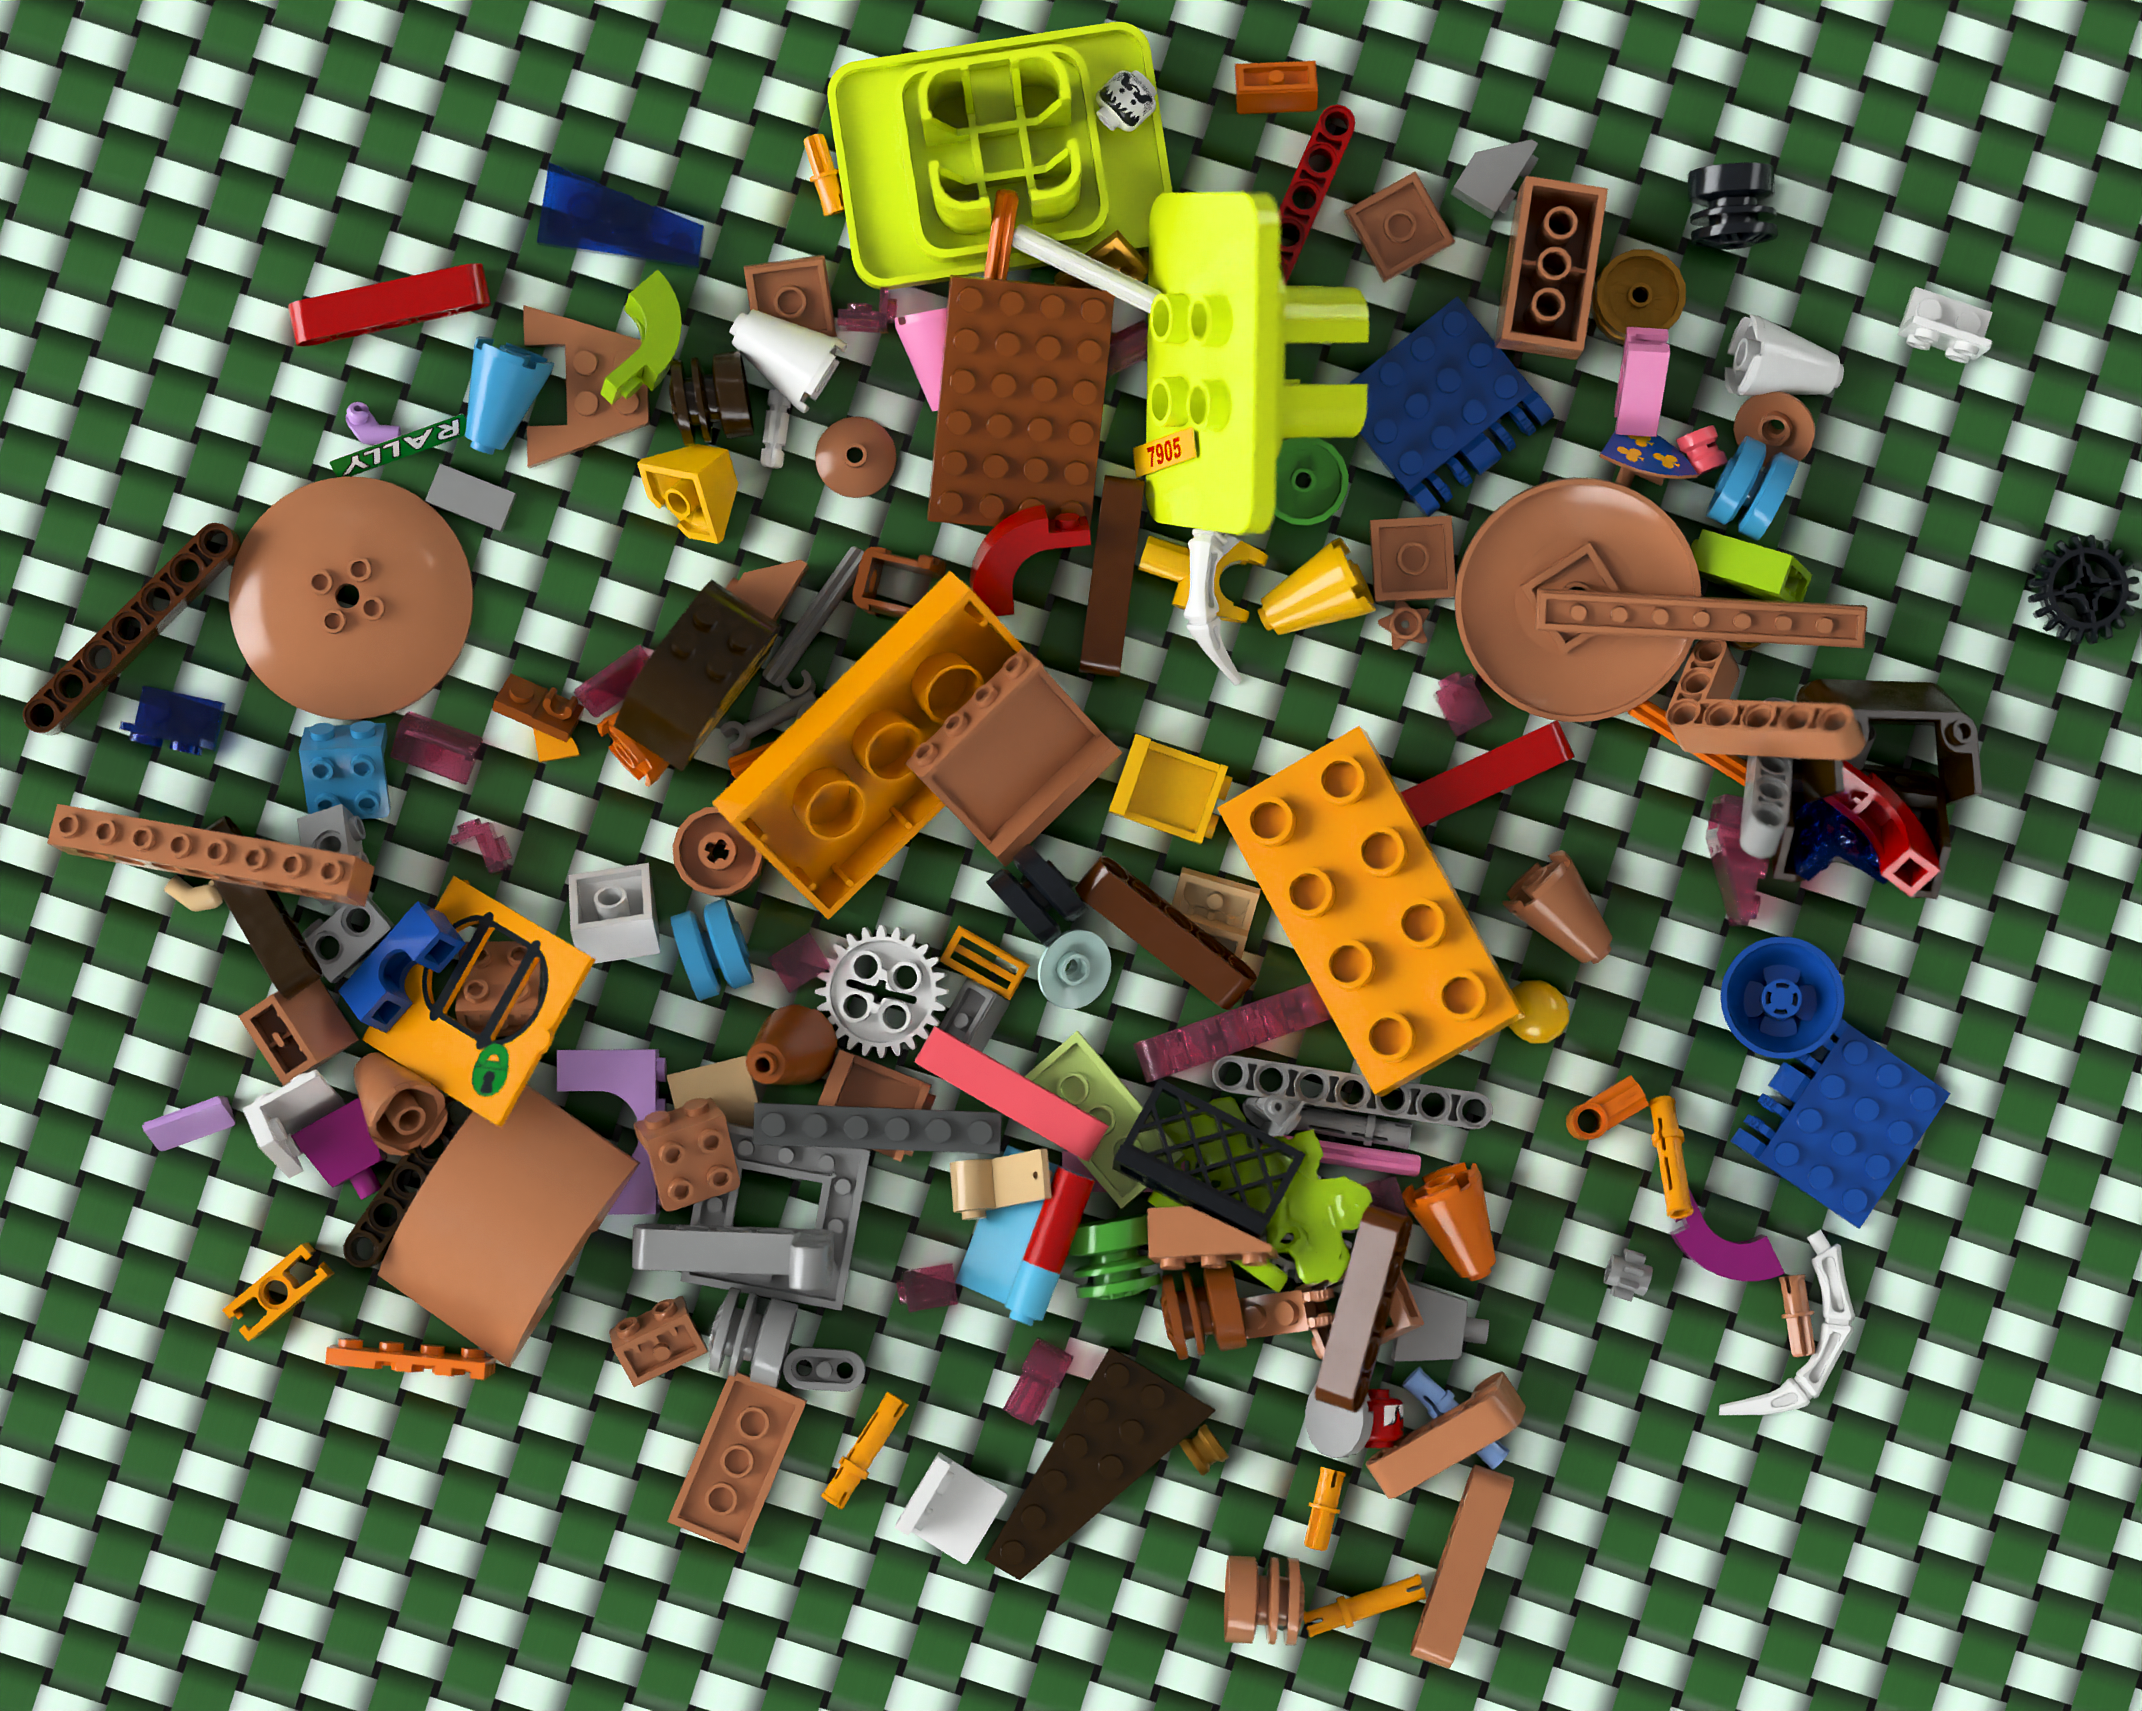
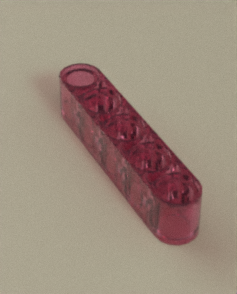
(1231, 1031)

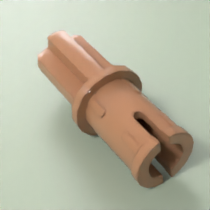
(1797, 1315)

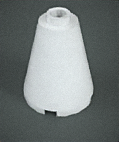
(787, 354)
(1778, 361)

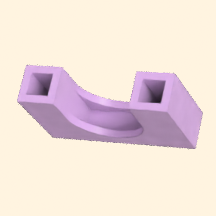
(635, 1079)

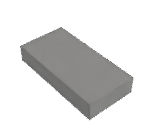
(471, 497)

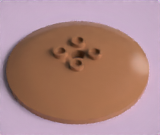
(1566, 538)
(409, 607)

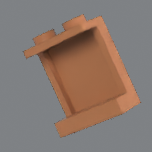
(865, 1083)

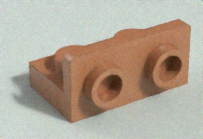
(657, 1341)

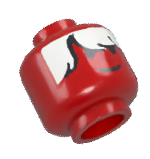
(1387, 1419)

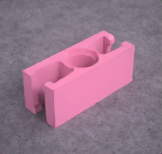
(1641, 381)

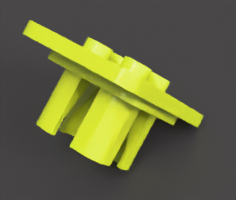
(947, 127)
(1221, 358)

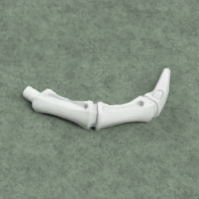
(1202, 603)
(1833, 1337)

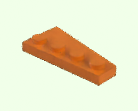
(353, 1354)

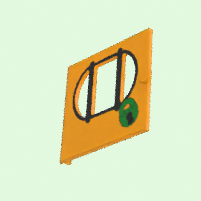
(472, 1065)

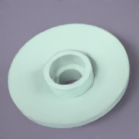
(1087, 973)

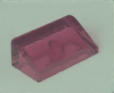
(612, 682)
(436, 747)

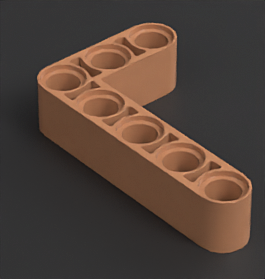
(1712, 724)

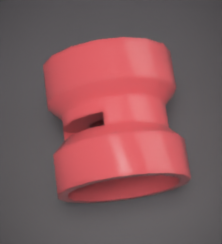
(1702, 450)

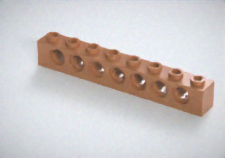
(211, 855)

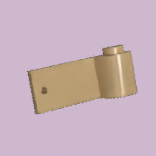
(999, 1182)

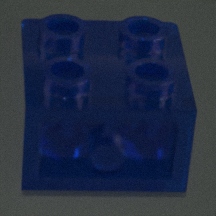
(175, 717)
(1825, 833)

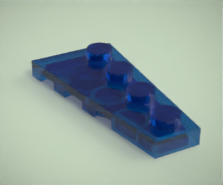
(607, 222)

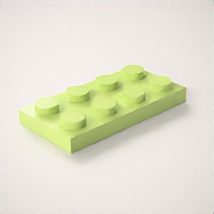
(1086, 1081)

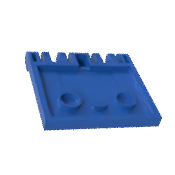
(1437, 400)
(1846, 1123)

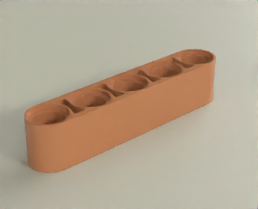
(1462, 1566)

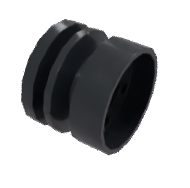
(1732, 199)

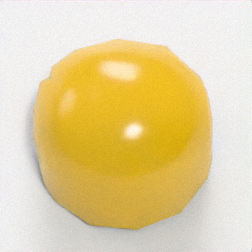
(1544, 1012)

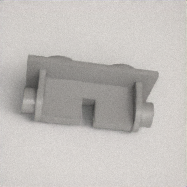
(1273, 1114)

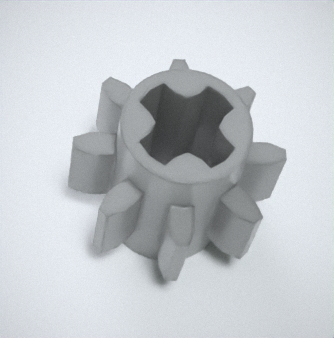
(1628, 1275)

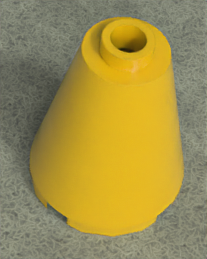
(1318, 593)

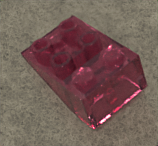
(1734, 868)

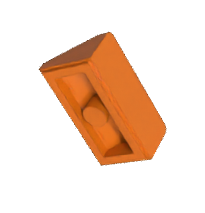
(1276, 87)

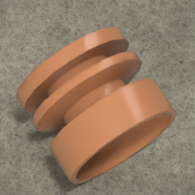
(1262, 1600)

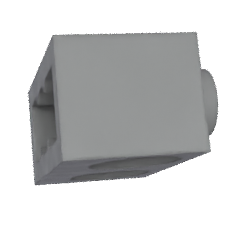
(353, 945)

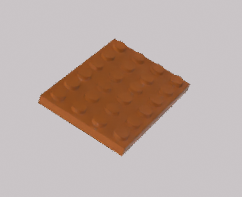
(1019, 400)

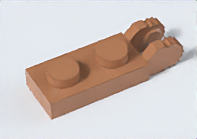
(1284, 1312)

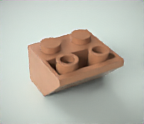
(299, 1031)

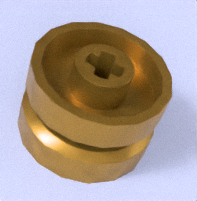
(1651, 277)

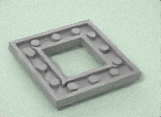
(843, 1180)

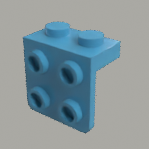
(346, 768)

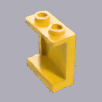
(1170, 790)

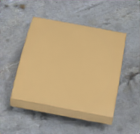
(1217, 906)
(724, 1082)

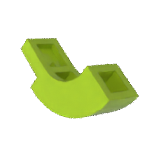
(658, 318)

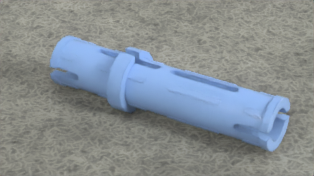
(1441, 1401)

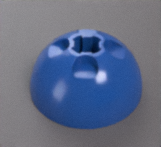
(1784, 969)

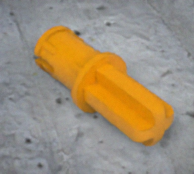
(825, 175)
(1324, 1509)

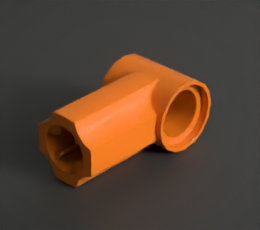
(1609, 1108)

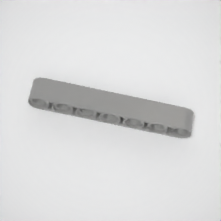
(1369, 1103)

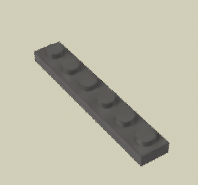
(877, 1128)

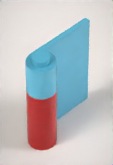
(1024, 1246)

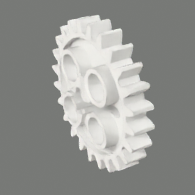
(891, 955)

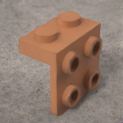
(689, 1153)

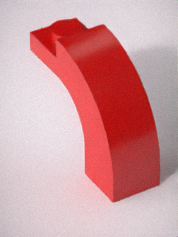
(1012, 544)
(1897, 835)

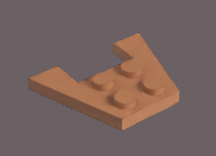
(589, 358)

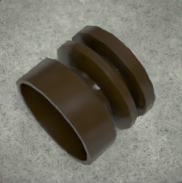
(711, 398)

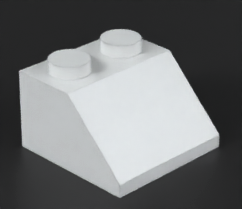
(614, 913)

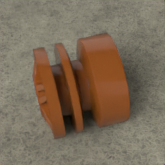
(1203, 1311)

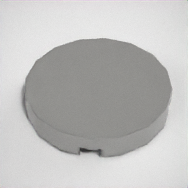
(1337, 1430)

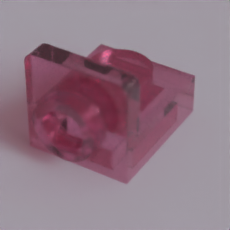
(862, 319)
(1461, 703)
(928, 1287)

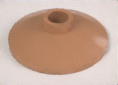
(1755, 421)
(858, 478)

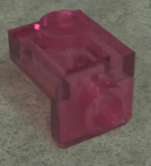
(493, 848)

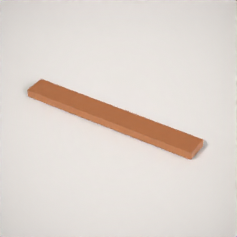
(1701, 618)

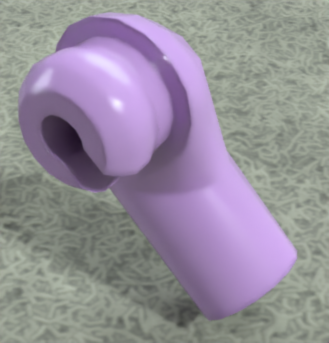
(366, 427)

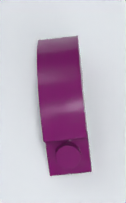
(1738, 1261)

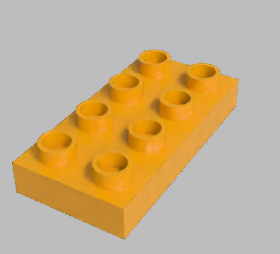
(835, 786)
(1370, 912)

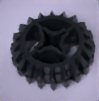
(2081, 571)

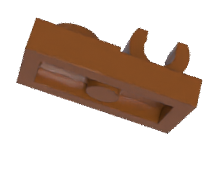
(538, 707)

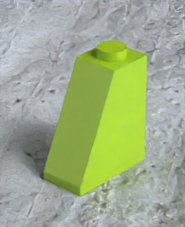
(1750, 568)

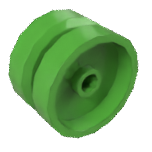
(1327, 483)

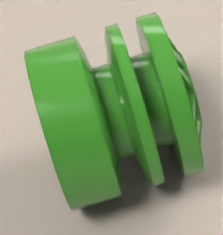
(1113, 1257)

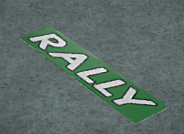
(399, 447)

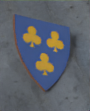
(1647, 458)

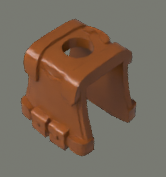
(870, 573)

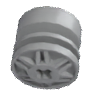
(752, 1337)

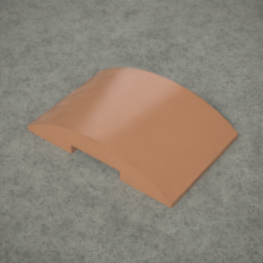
(505, 1221)

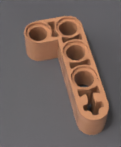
(1451, 1437)

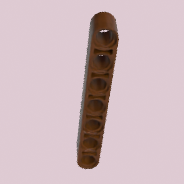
(113, 636)

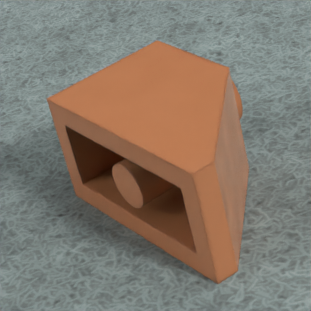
(769, 587)

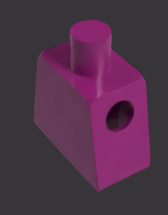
(343, 1149)

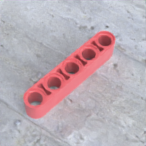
(1011, 1093)

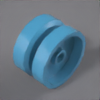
(1747, 486)
(718, 947)

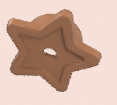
(1401, 635)

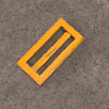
(1014, 979)

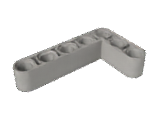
(1768, 798)
(800, 1253)

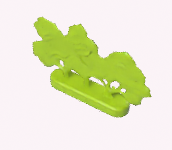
(1310, 1209)

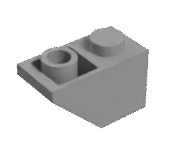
(1492, 173)

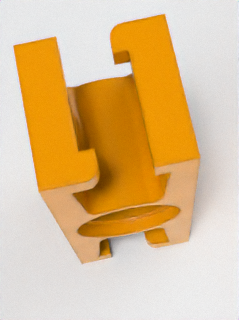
(260, 1290)

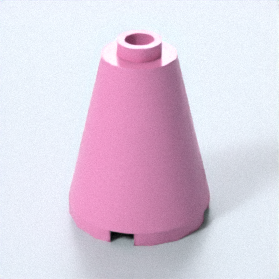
(924, 342)

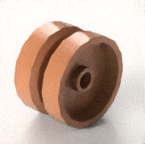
(699, 867)

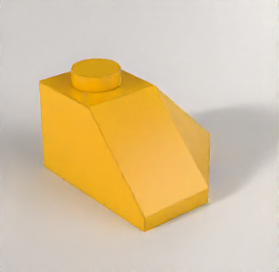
(695, 486)

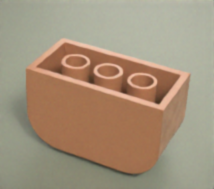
(1550, 268)

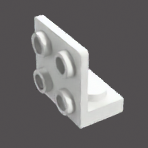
(1945, 325)
(285, 1112)
(951, 1508)

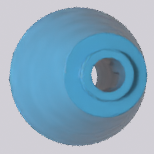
(501, 392)

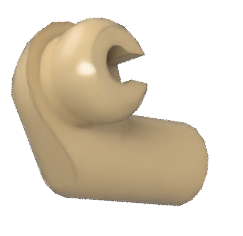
(194, 898)

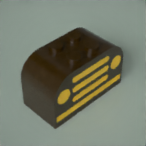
(696, 674)

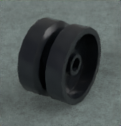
(1040, 892)

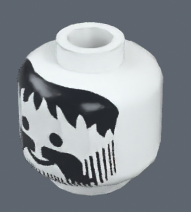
(1126, 100)

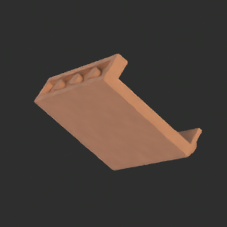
(1013, 757)

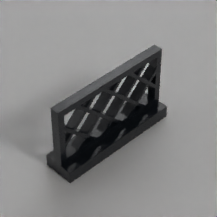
(1187, 1189)

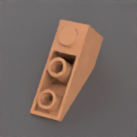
(1189, 1236)

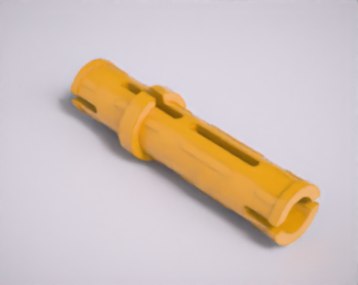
(1669, 1141)
(860, 1457)
(1364, 1605)

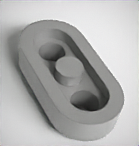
(824, 1369)

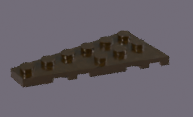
(1108, 1441)

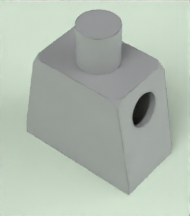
(1443, 1329)

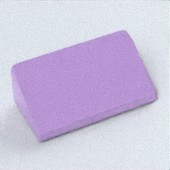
(190, 1123)

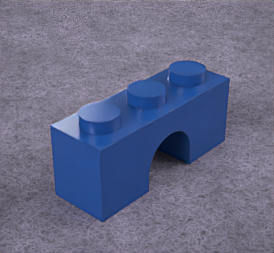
(377, 986)

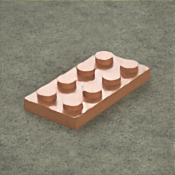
(737, 1461)

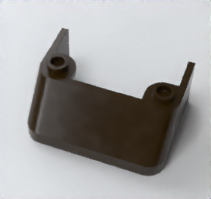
(1898, 705)

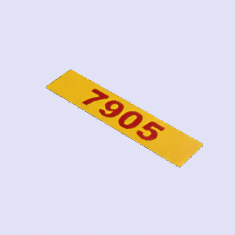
(1164, 452)

